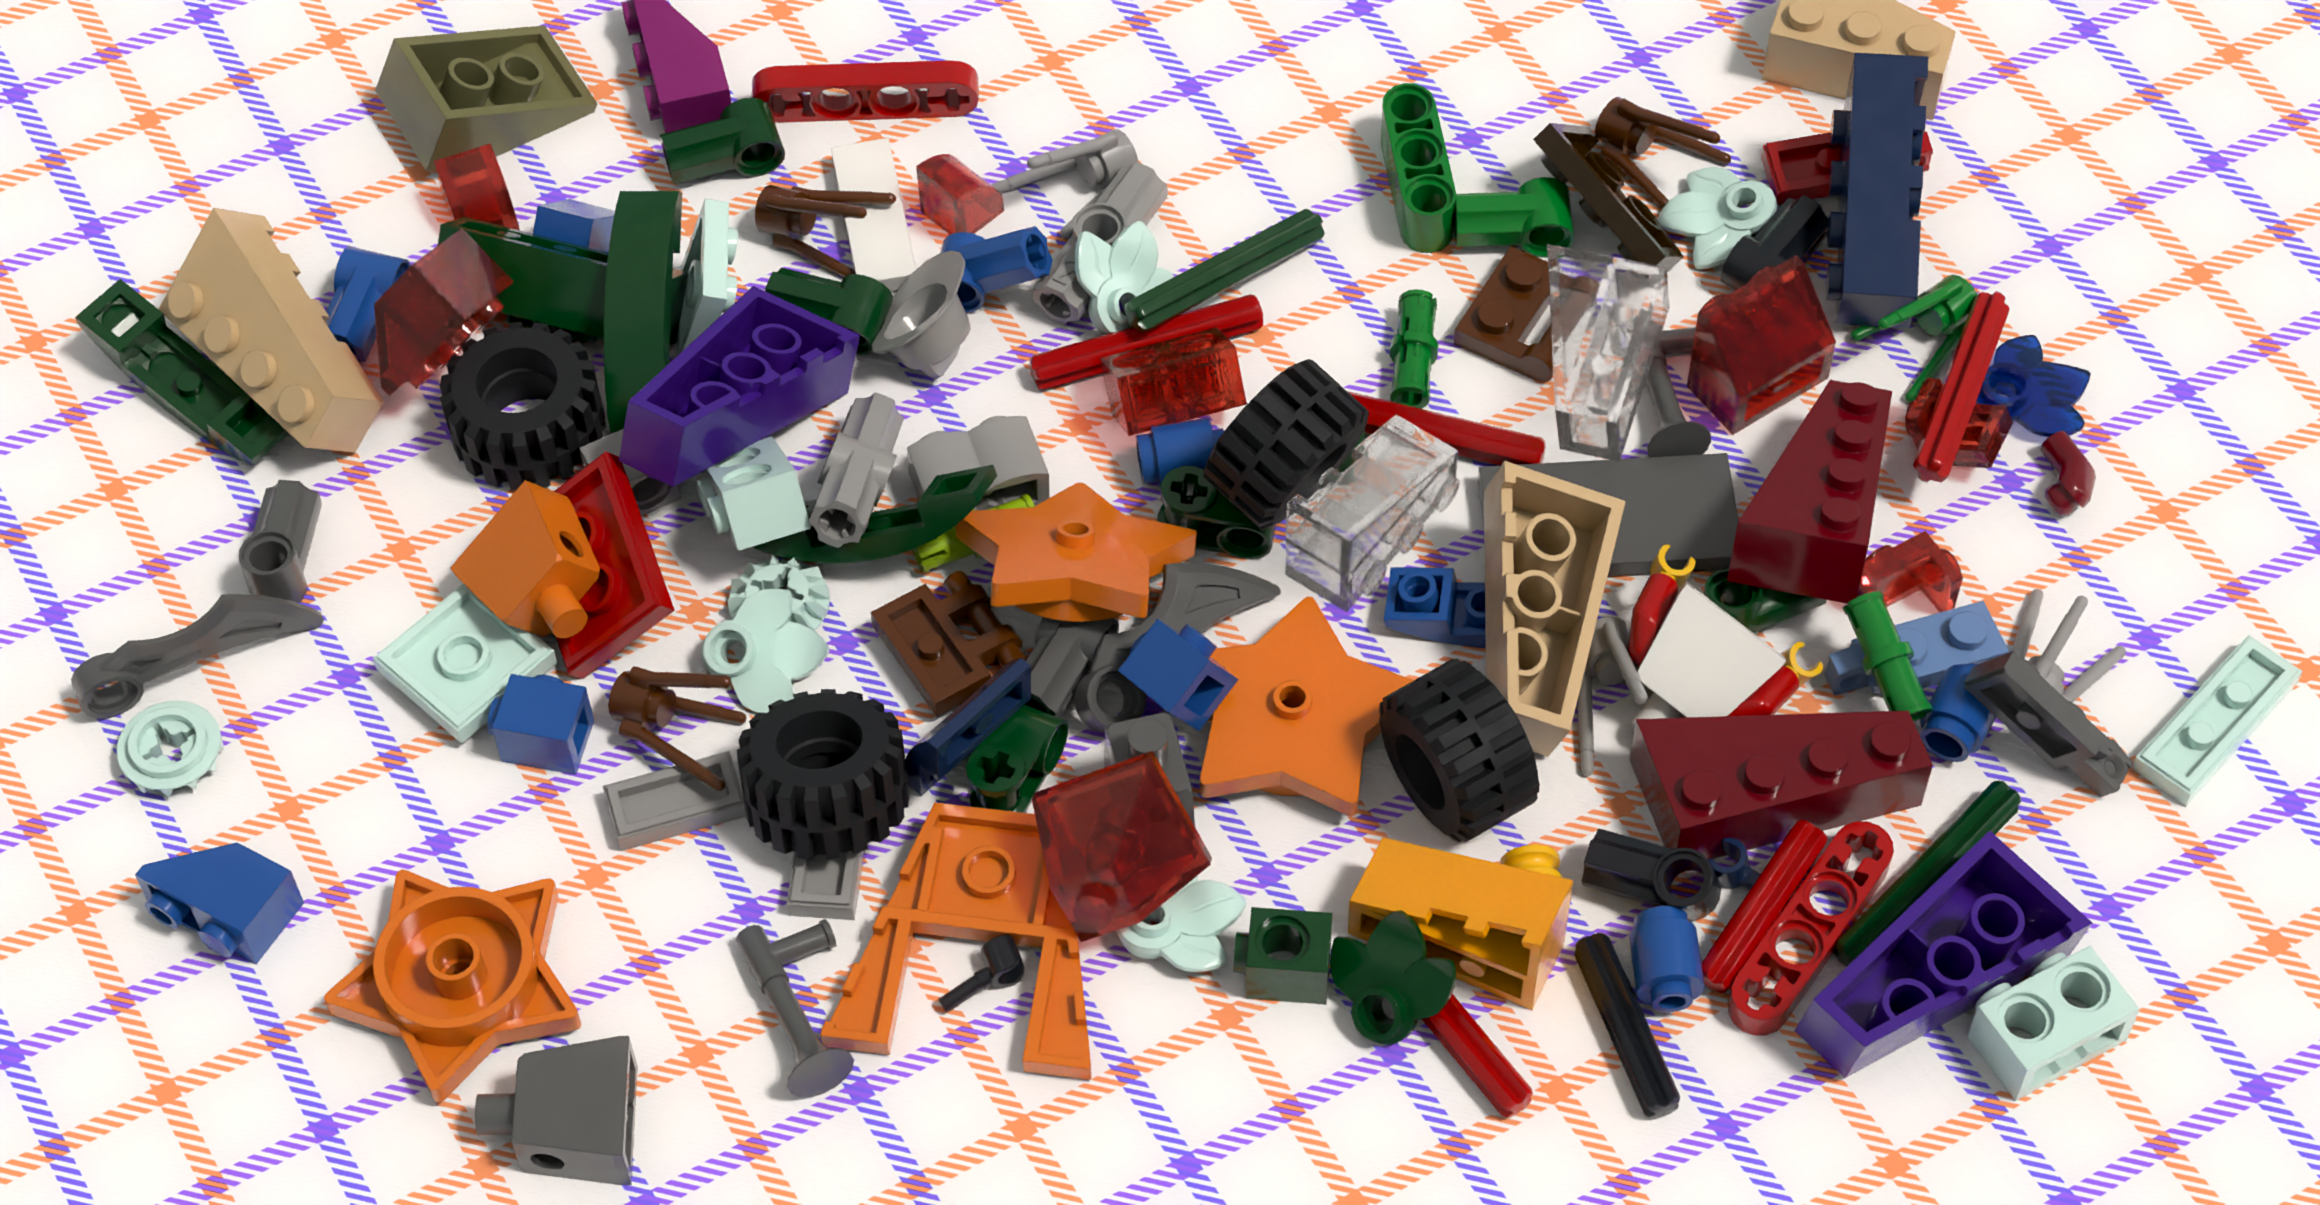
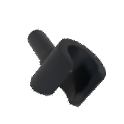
(1002, 970)

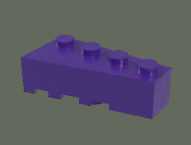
(736, 386)
(1967, 933)

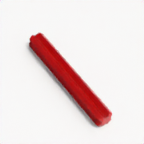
(1083, 358)
(1961, 387)
(1468, 437)

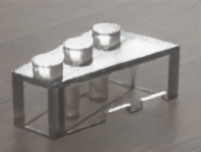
(1603, 344)
(1368, 512)

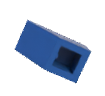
(225, 895)

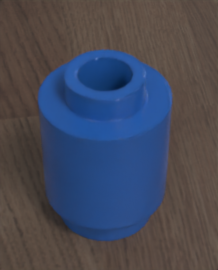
(1175, 446)
(1957, 719)
(1666, 959)

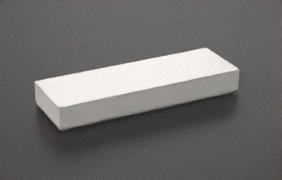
(880, 240)

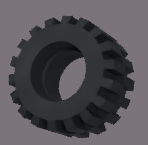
(515, 368)
(1285, 442)
(1459, 750)
(823, 774)

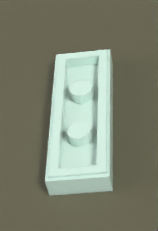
(2216, 720)

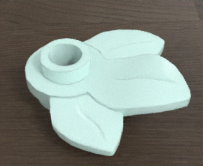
(1714, 215)
(1117, 273)
(773, 649)
(1188, 927)

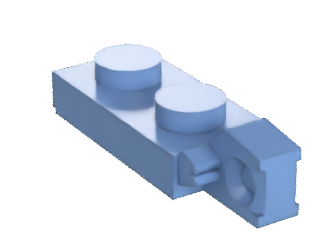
(1937, 641)

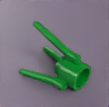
(1937, 311)

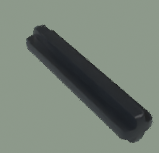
(1627, 1025)

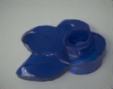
(2036, 389)

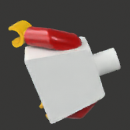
(1701, 656)

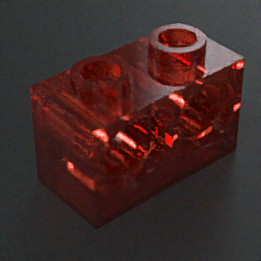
(1173, 381)

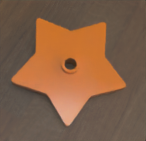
(1074, 555)
(1295, 715)
(459, 976)

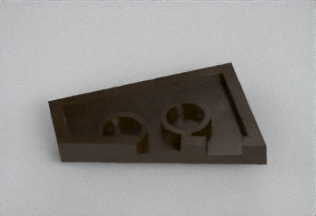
(1600, 183)

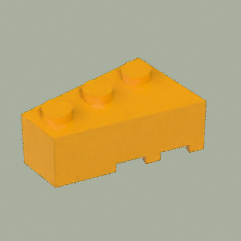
(1485, 916)

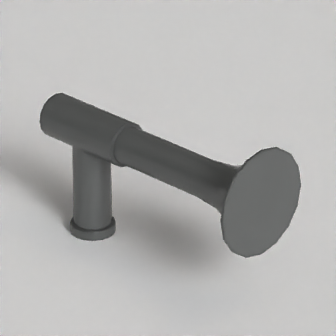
(1676, 434)
(816, 1065)

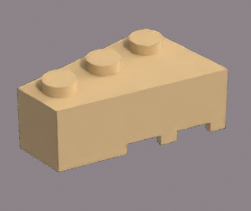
(1817, 41)

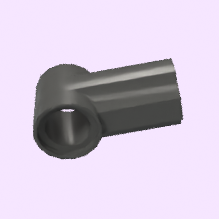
(281, 541)
(1061, 660)

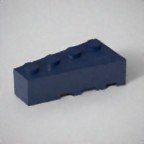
(1877, 189)

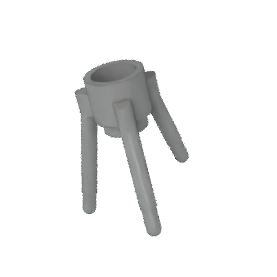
(1096, 160)
(2046, 662)
(1611, 665)

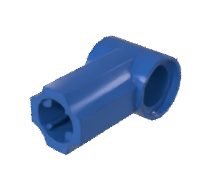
(998, 262)
(358, 283)

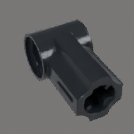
(1793, 230)
(1646, 872)

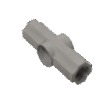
(1130, 197)
(856, 470)

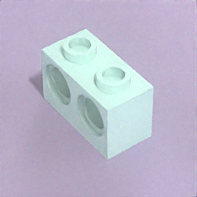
(754, 496)
(2061, 1032)

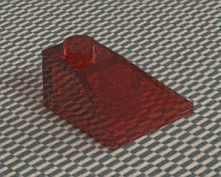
(1116, 844)

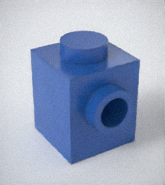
(1179, 672)
(541, 723)

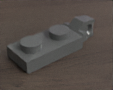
(2048, 721)

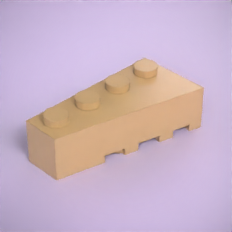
(264, 331)
(1543, 592)

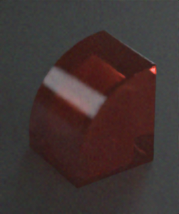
(475, 187)
(956, 195)

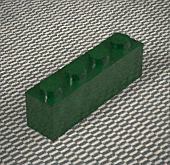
(553, 279)

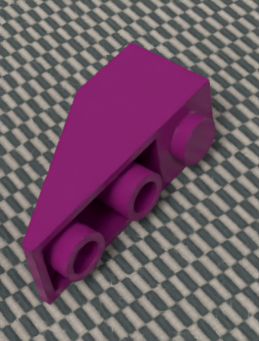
(682, 65)

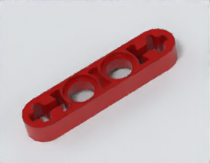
(864, 86)
(1806, 924)

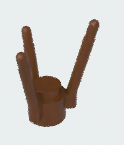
(1632, 129)
(794, 213)
(643, 701)

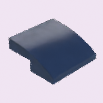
(968, 725)

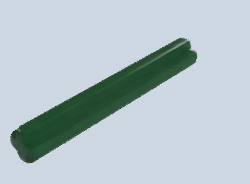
(1224, 271)
(1985, 814)

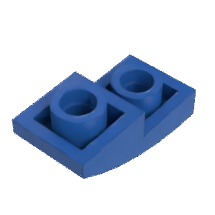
(1436, 606)

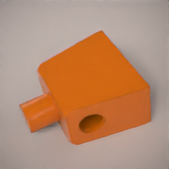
(532, 563)

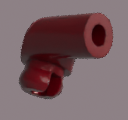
(2074, 474)

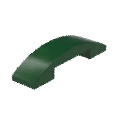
(638, 294)
(178, 375)
(895, 529)

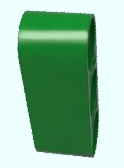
(1418, 168)

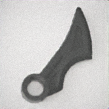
(1189, 595)
(229, 623)

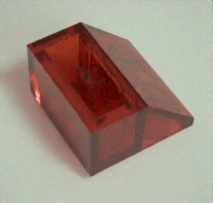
(436, 310)
(1760, 346)

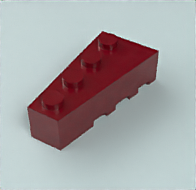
(1817, 504)
(1769, 771)

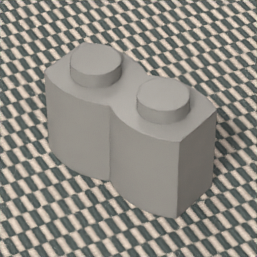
(996, 441)

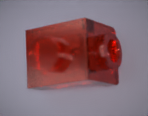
(1983, 434)
(1910, 568)

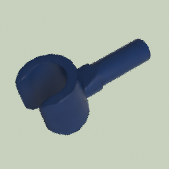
(1741, 873)

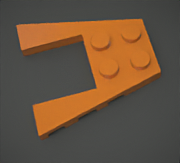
(972, 879)

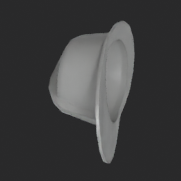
(927, 317)

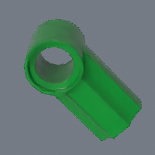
(1528, 218)

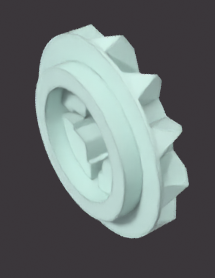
(805, 583)
(186, 727)

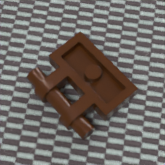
(932, 648)

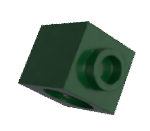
(1293, 980)

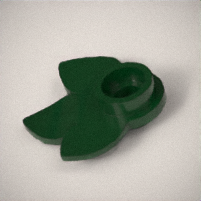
(1391, 968)

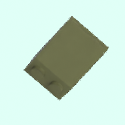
(480, 90)

